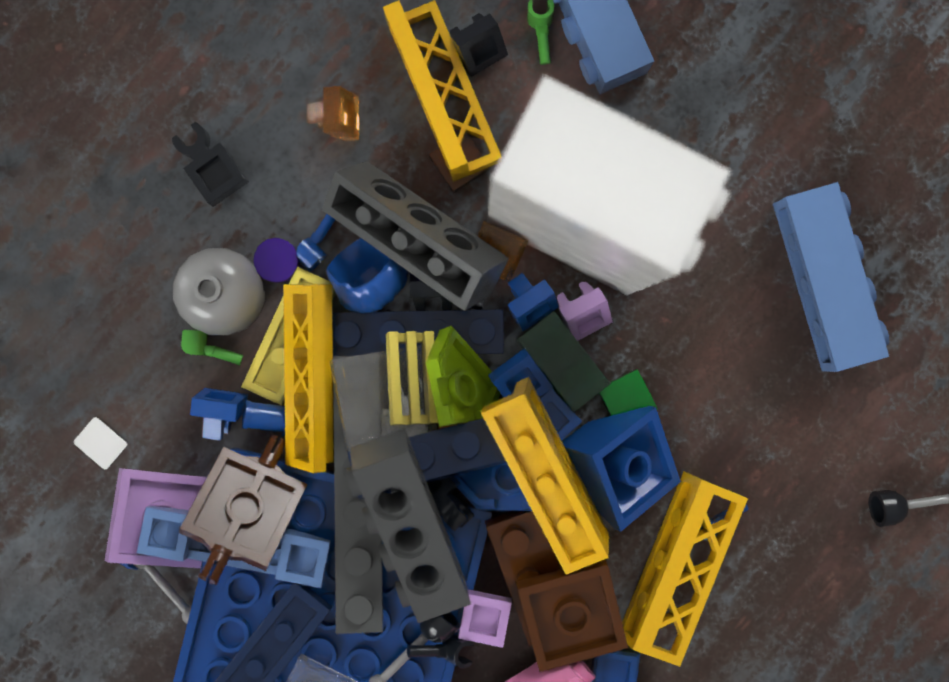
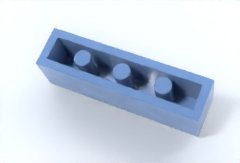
(607, 40)
(832, 278)

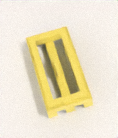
(411, 339)

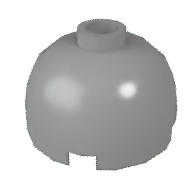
(218, 291)

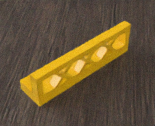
(426, 88)
(308, 376)
(548, 477)
(666, 565)

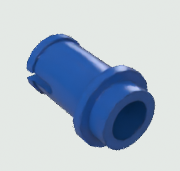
(264, 417)

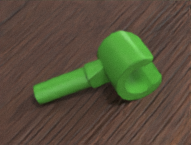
(541, 24)
(195, 343)

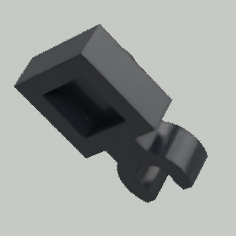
(212, 169)

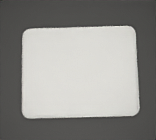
(100, 443)

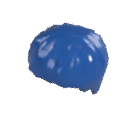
(365, 277)

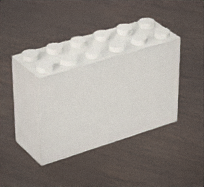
(604, 191)

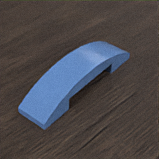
(298, 558)

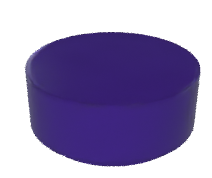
(276, 260)

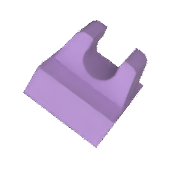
(586, 312)
(485, 618)

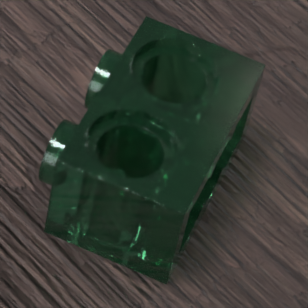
(563, 361)

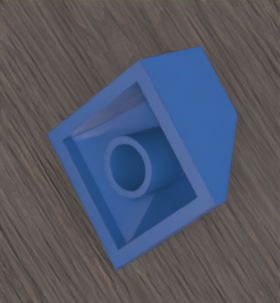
(623, 463)

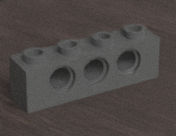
(414, 234)
(393, 464)

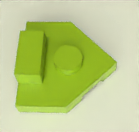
(458, 380)

